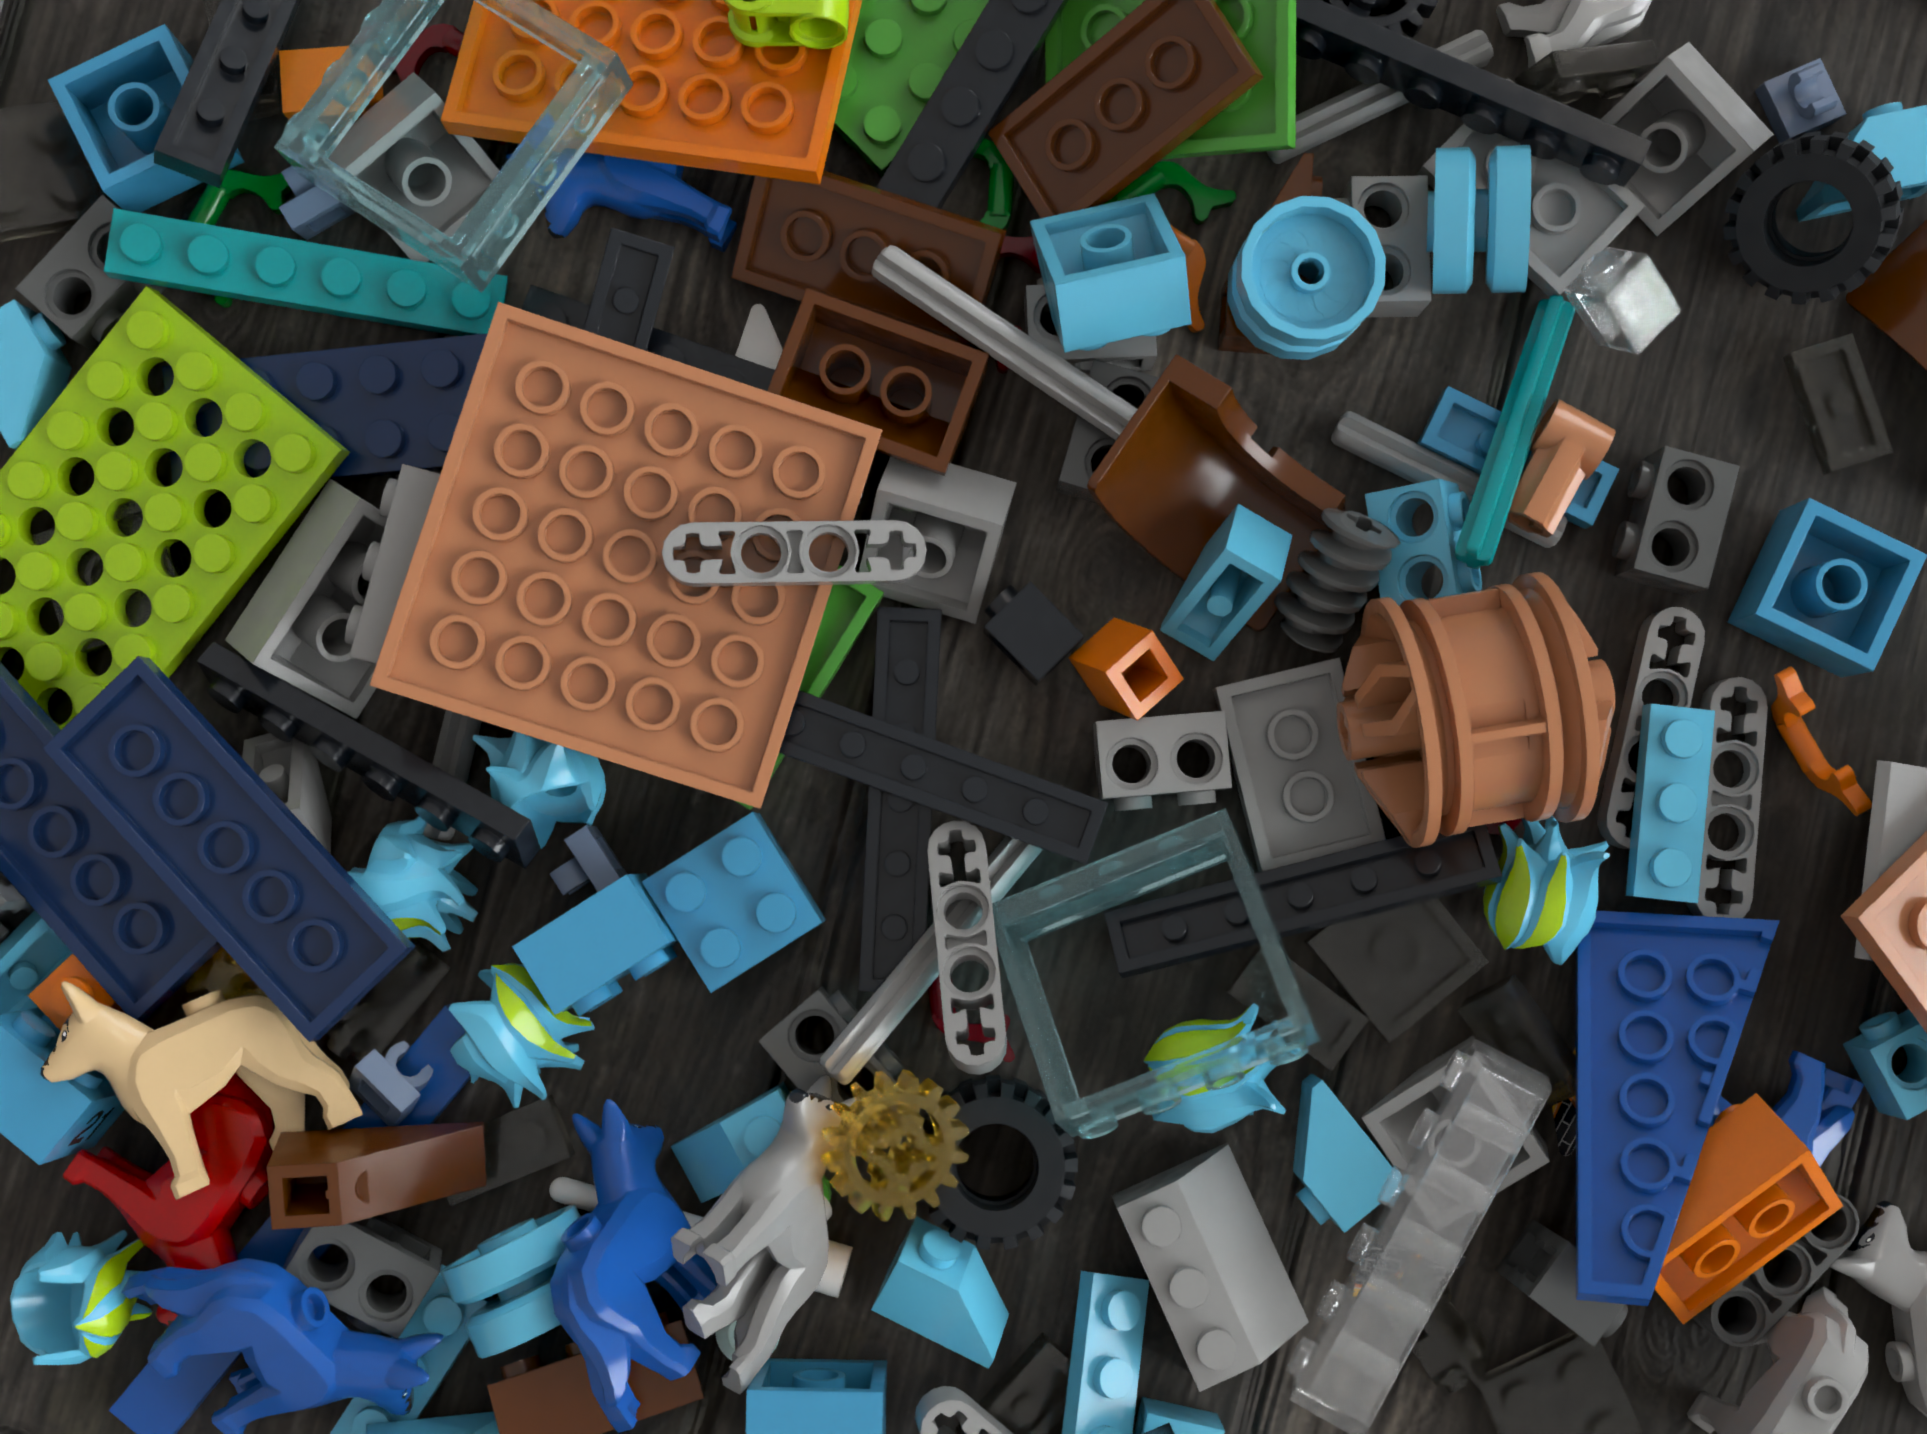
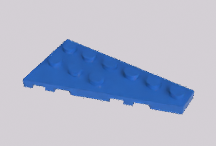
(1653, 1050)

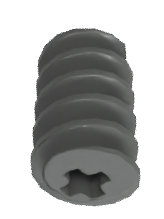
(1335, 580)

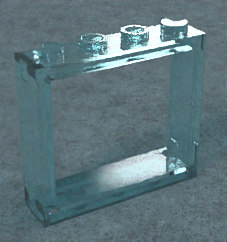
(526, 178)
(1109, 884)

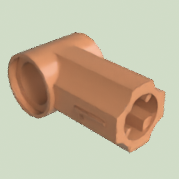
(1562, 454)

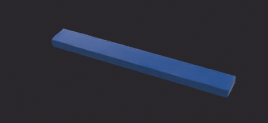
(165, 1405)

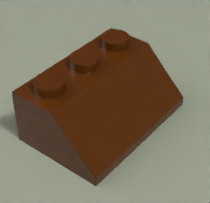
(882, 376)

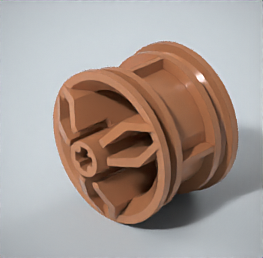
(1477, 709)

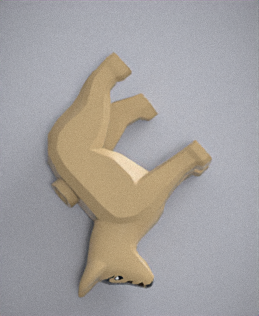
(180, 1066)

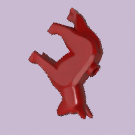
(195, 1229)

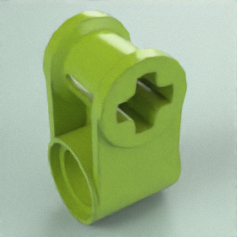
(789, 22)

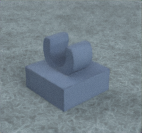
(1800, 101)
(312, 207)
(592, 862)
(384, 1087)

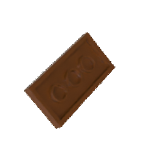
(1124, 104)
(835, 230)

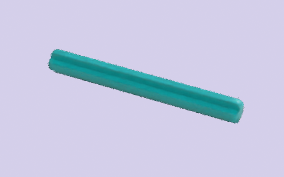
(1514, 433)

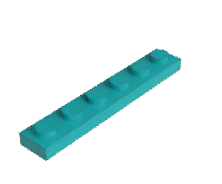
(297, 274)

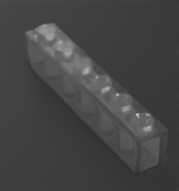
(1419, 1236)

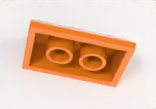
(1743, 1207)

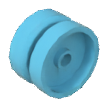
(1480, 220)
(1331, 249)
(519, 1270)

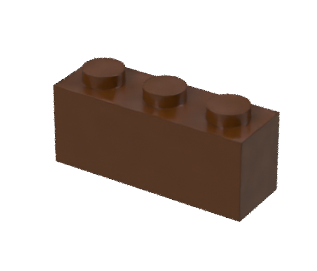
(561, 1397)

